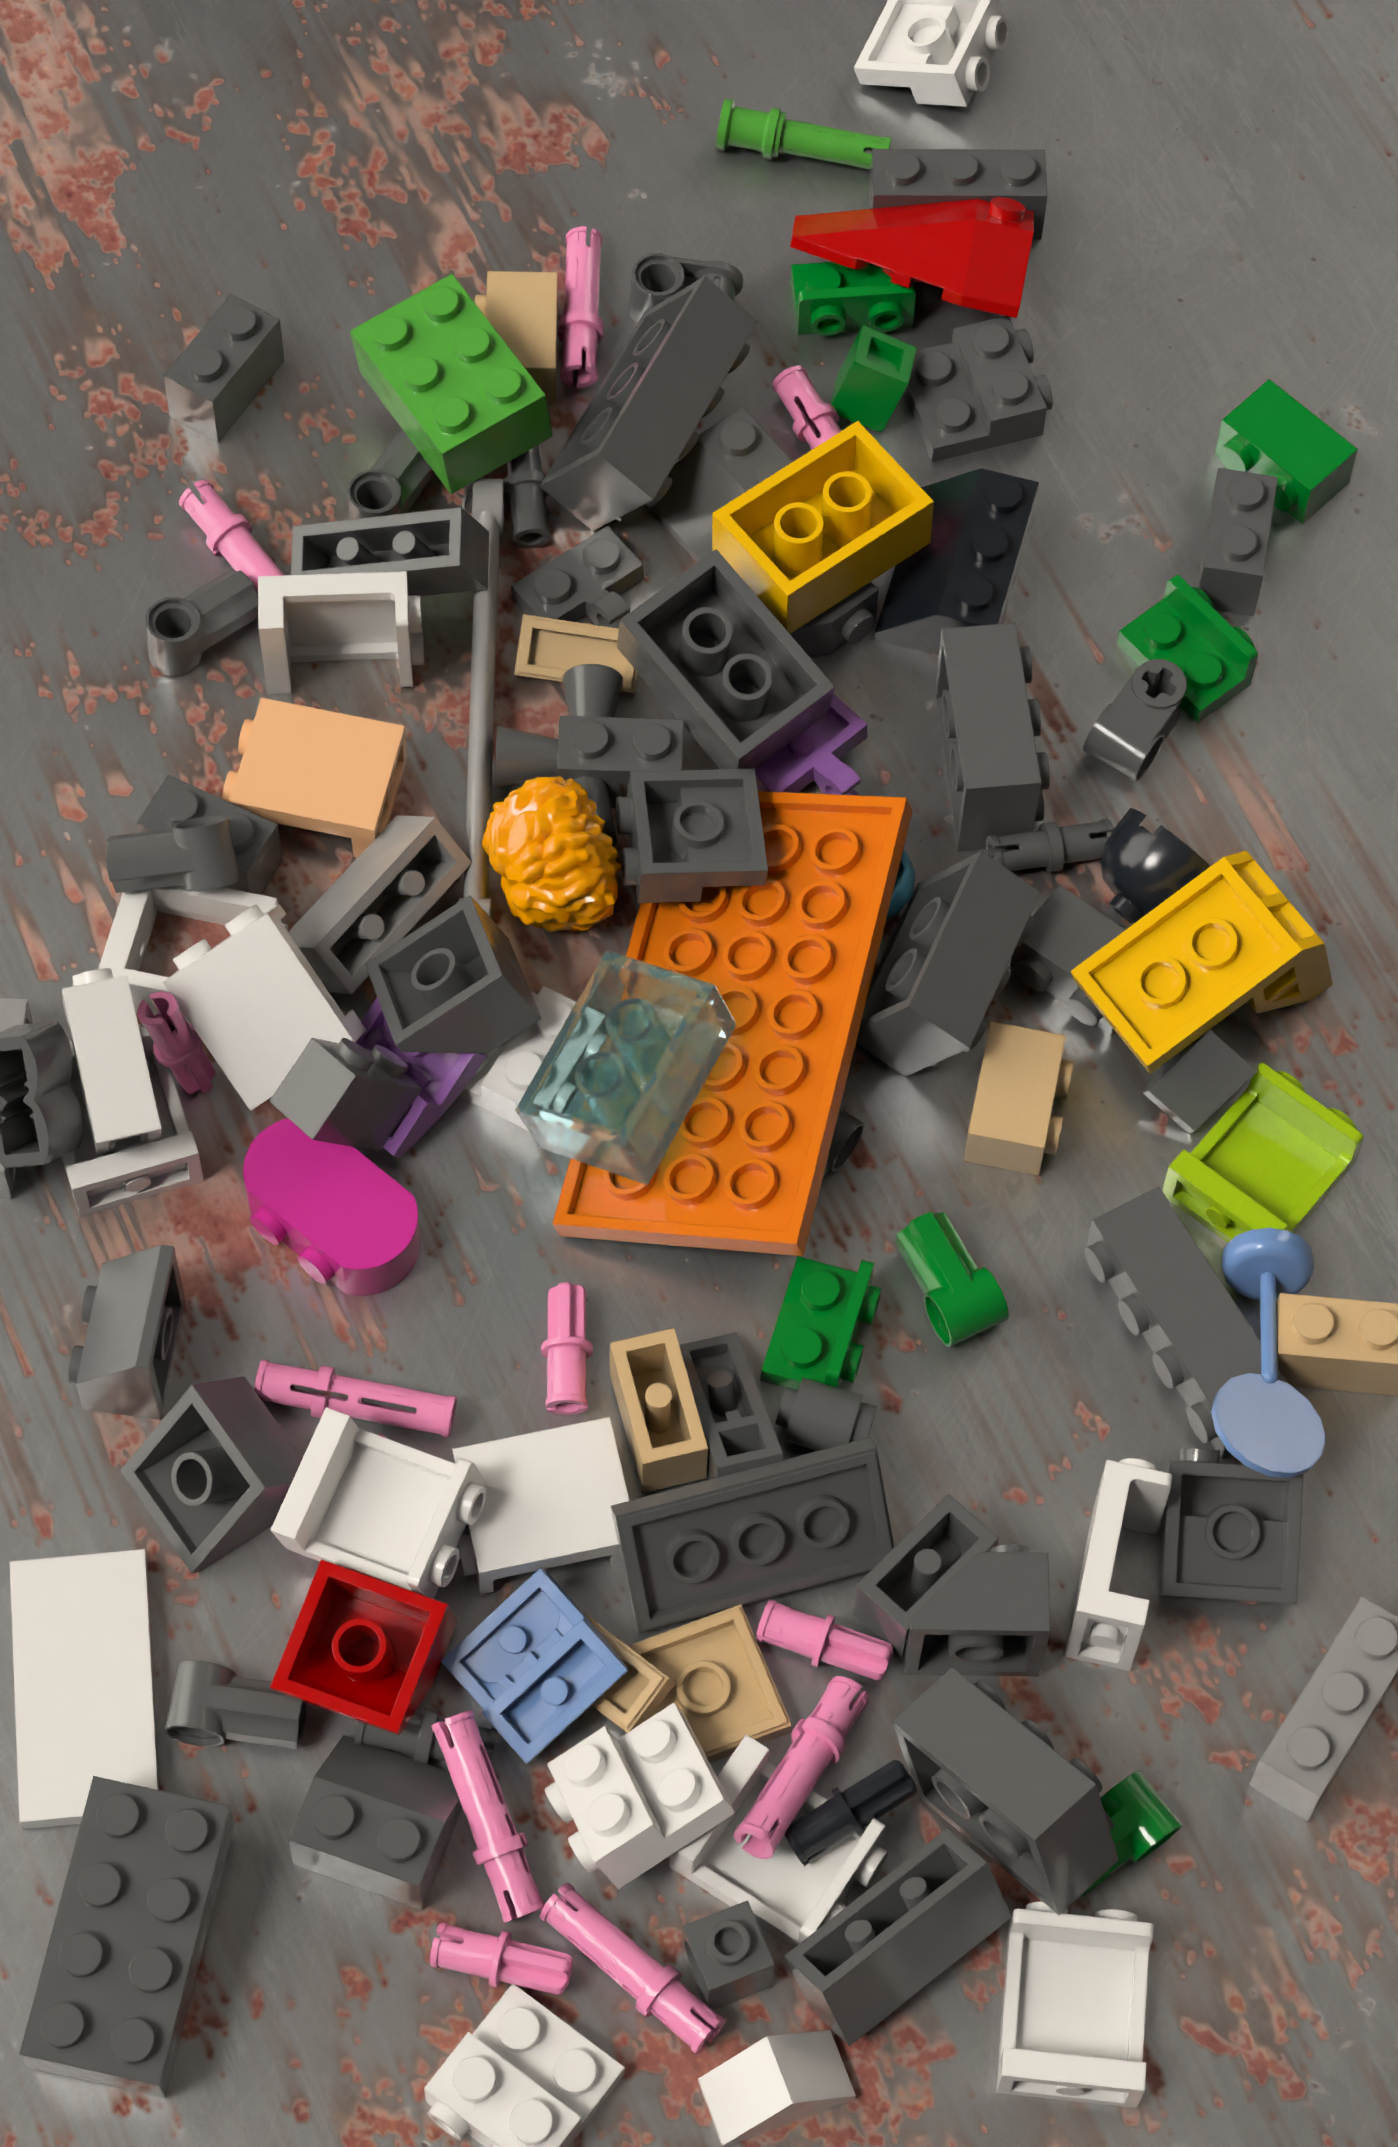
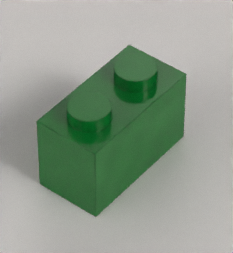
(1285, 440)

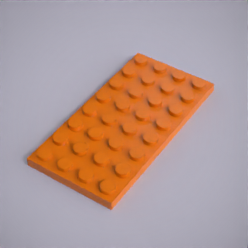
(796, 980)

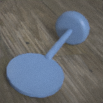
(1254, 1414)

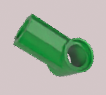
(956, 1293)
(1139, 1821)

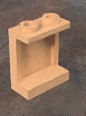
(319, 770)

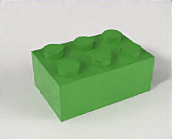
(451, 383)

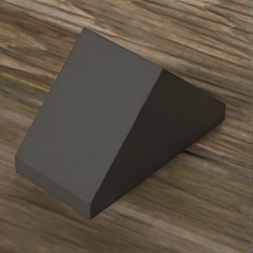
(1205, 1073)

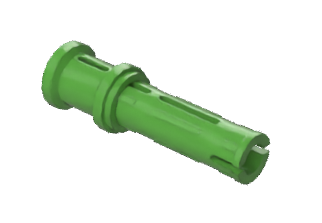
(774, 134)

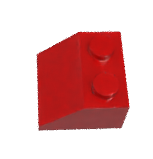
(364, 1648)

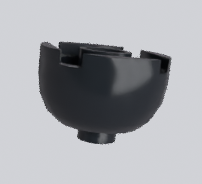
(1145, 866)

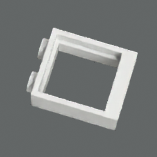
(137, 917)
(111, 1061)

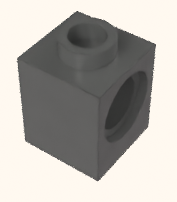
(727, 1955)

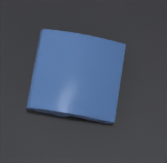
(535, 1665)

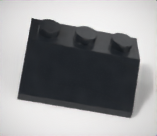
(969, 565)

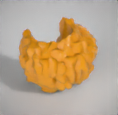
(553, 855)

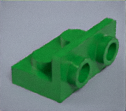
(843, 299)
(1199, 641)
(820, 1325)

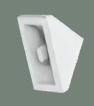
(775, 2085)

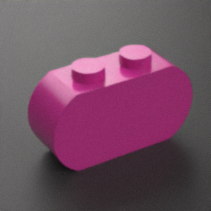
(331, 1210)

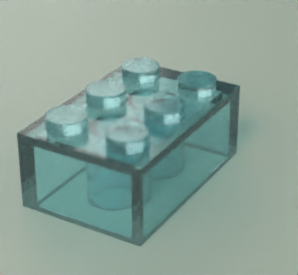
(626, 1066)

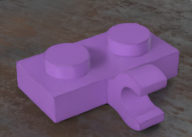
(817, 756)

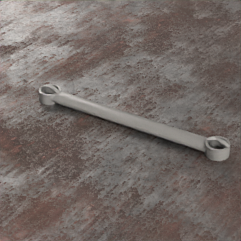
(489, 512)

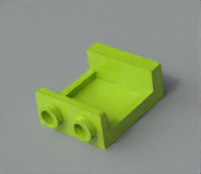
(1264, 1160)

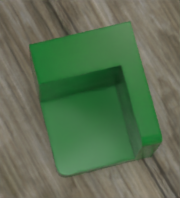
(873, 378)

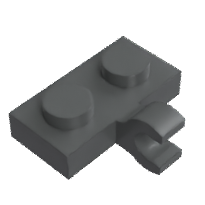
(582, 582)

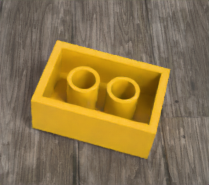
(823, 526)

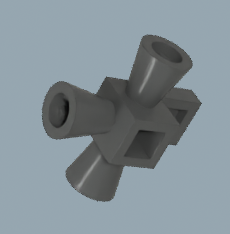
(591, 743)

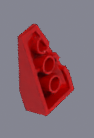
(964, 246)

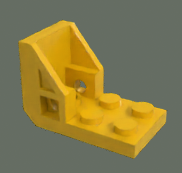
(1201, 958)

